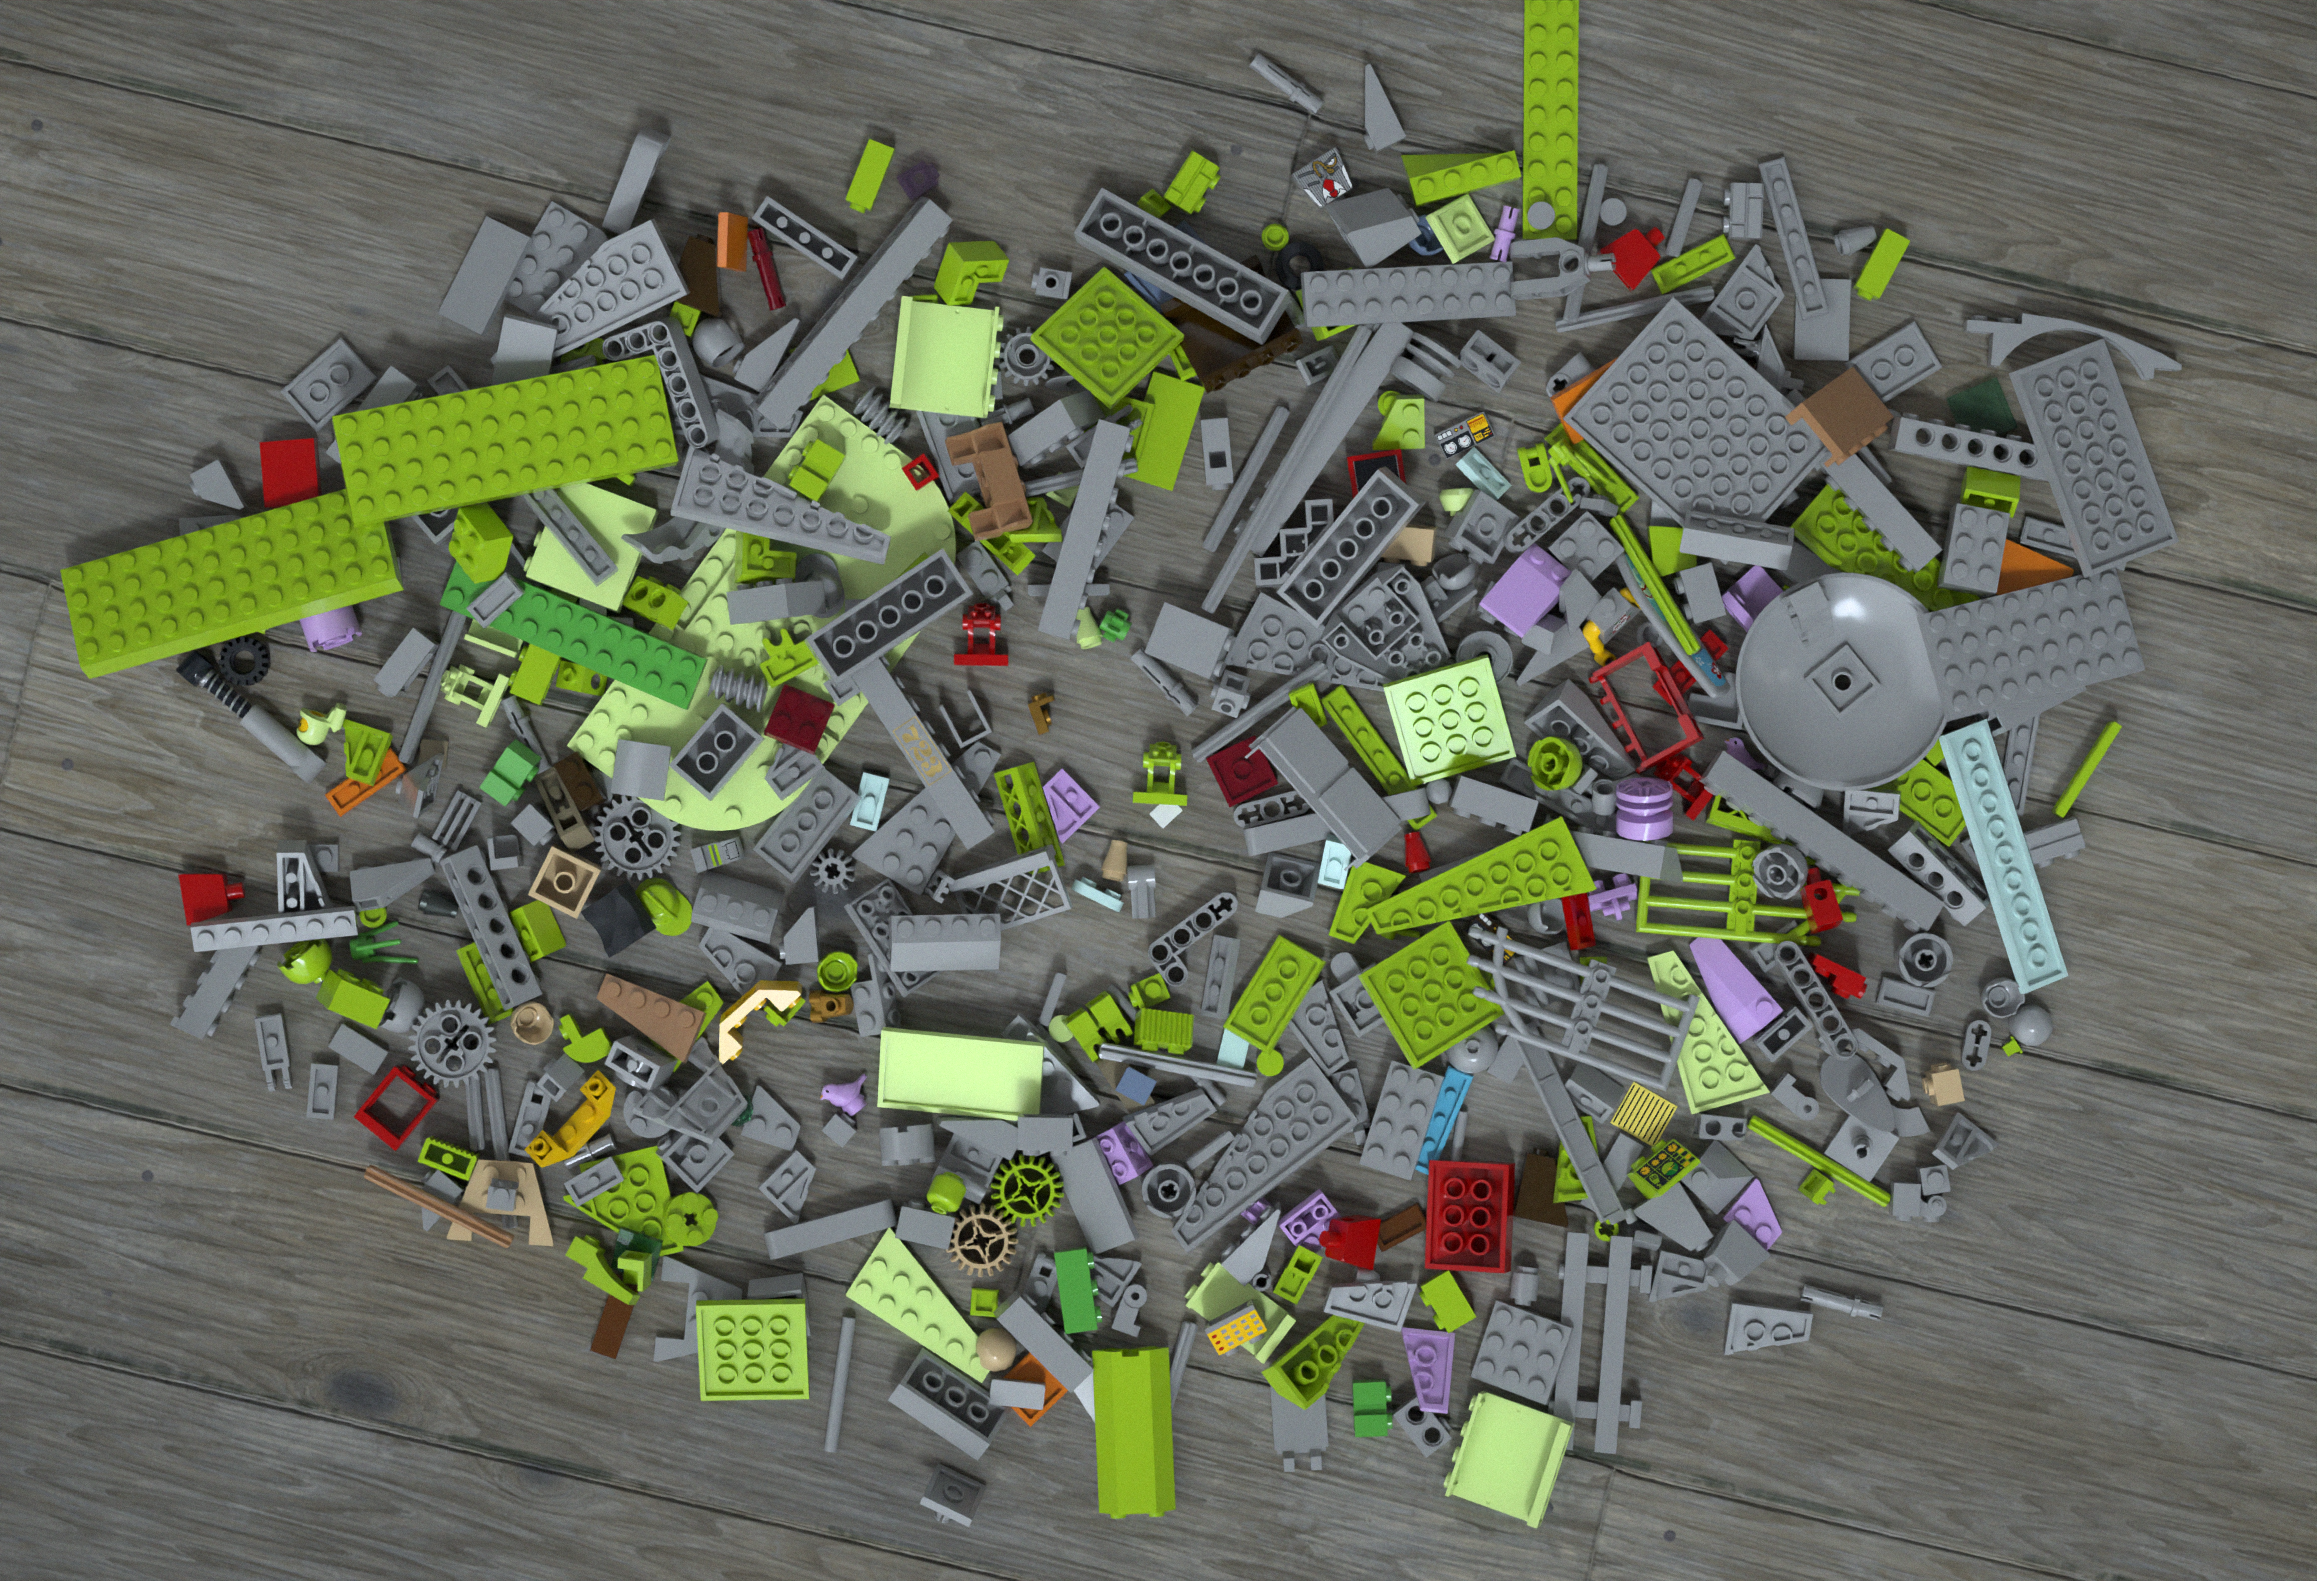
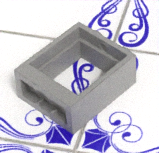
(406, 663)

